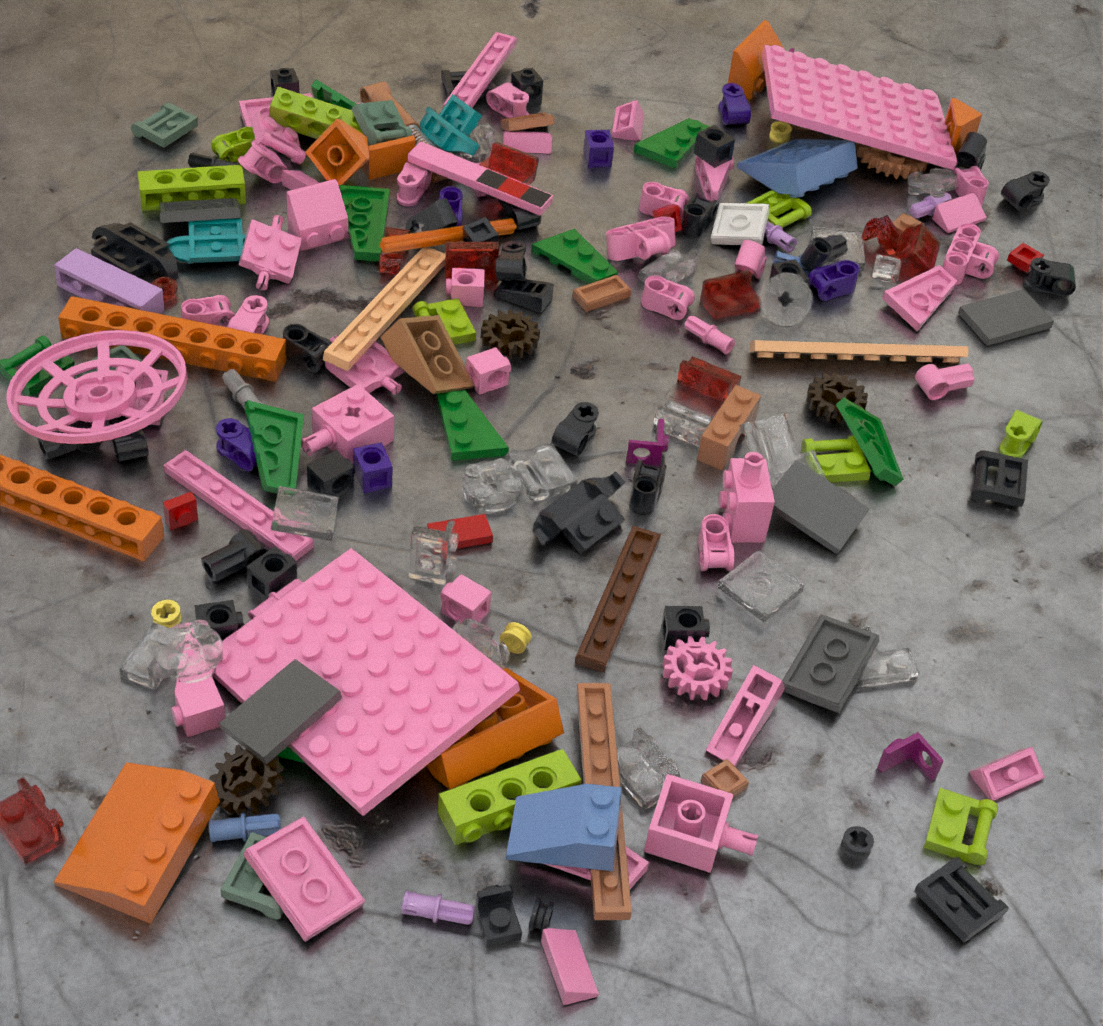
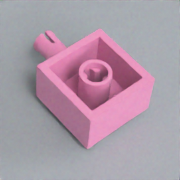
(348, 423)
(747, 498)
(693, 825)

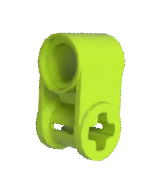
(236, 145)
(1020, 434)

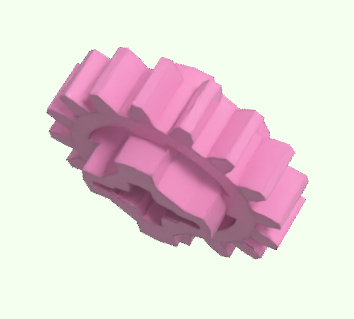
(697, 668)

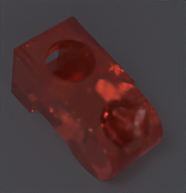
(393, 261)

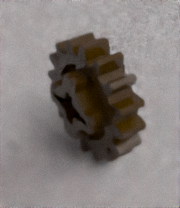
(510, 333)
(828, 391)
(246, 781)

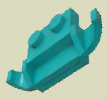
(452, 126)
(210, 241)

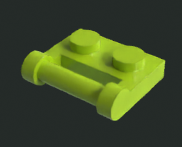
(781, 203)
(452, 316)
(839, 466)
(949, 824)

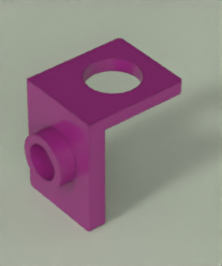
(655, 448)
(911, 747)

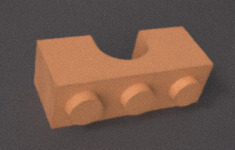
(722, 433)

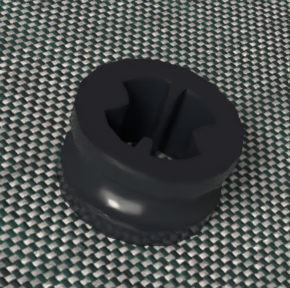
(857, 853)
(541, 915)

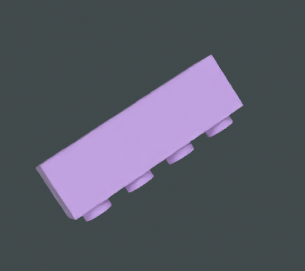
(105, 283)

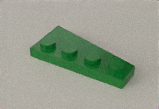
(366, 219)

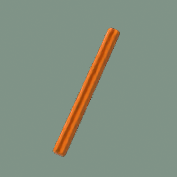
(438, 236)

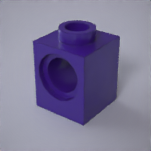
(598, 148)
(372, 467)

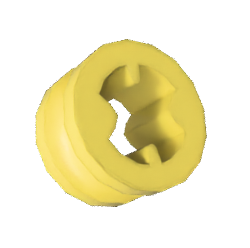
(780, 132)
(166, 606)
(516, 637)

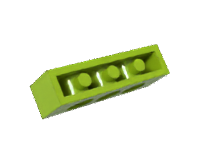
(307, 114)
(190, 185)
(459, 805)

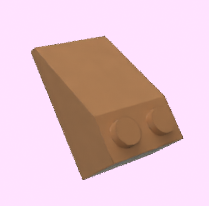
(427, 354)

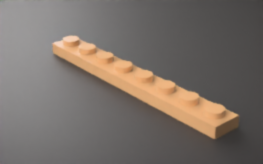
(384, 308)
(870, 351)

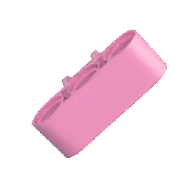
(641, 239)
(968, 255)

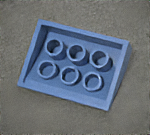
(802, 165)

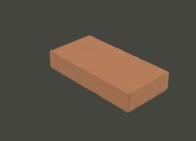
(527, 121)
(601, 293)

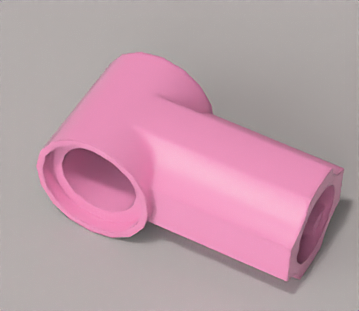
(938, 382)

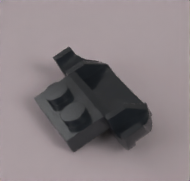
(134, 250)
(581, 513)

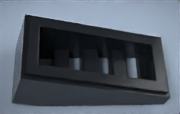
(527, 293)

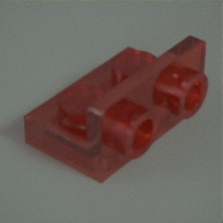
(512, 163)
(918, 247)
(472, 256)
(729, 295)
(707, 378)
(28, 823)

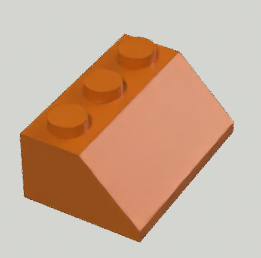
(747, 60)

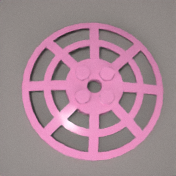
(83, 395)

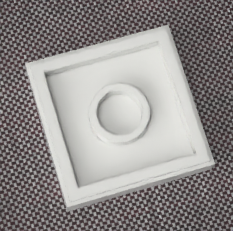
(739, 222)

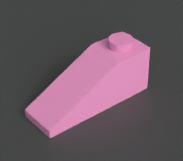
(713, 179)
(197, 705)
(746, 715)

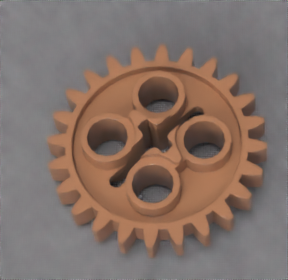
(888, 162)

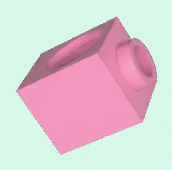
(466, 286)
(488, 370)
(465, 600)

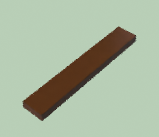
(617, 599)

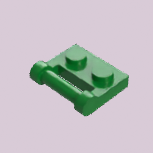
(40, 379)

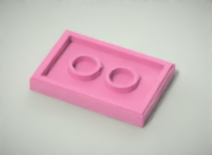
(304, 878)

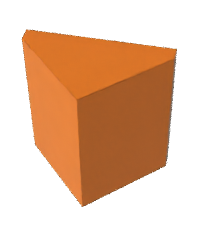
(960, 121)
(339, 152)
(388, 157)

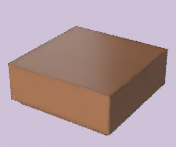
(725, 778)

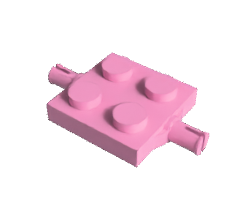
(270, 252)
(370, 371)

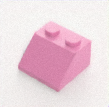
(317, 214)

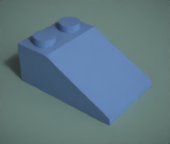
(567, 827)

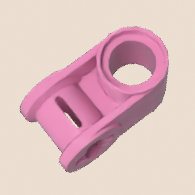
(508, 100)
(263, 162)
(971, 181)
(412, 184)
(658, 196)
(751, 258)
(664, 297)
(208, 310)
(251, 315)
(715, 544)

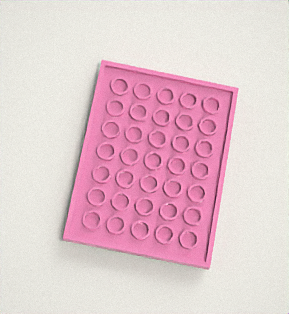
(856, 106)
(400, 671)

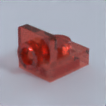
(885, 231)

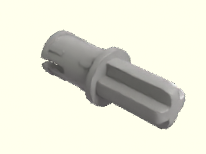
(240, 390)

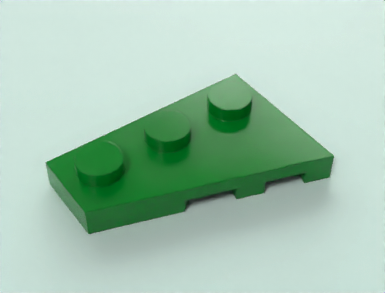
(672, 144)
(873, 441)
(276, 444)

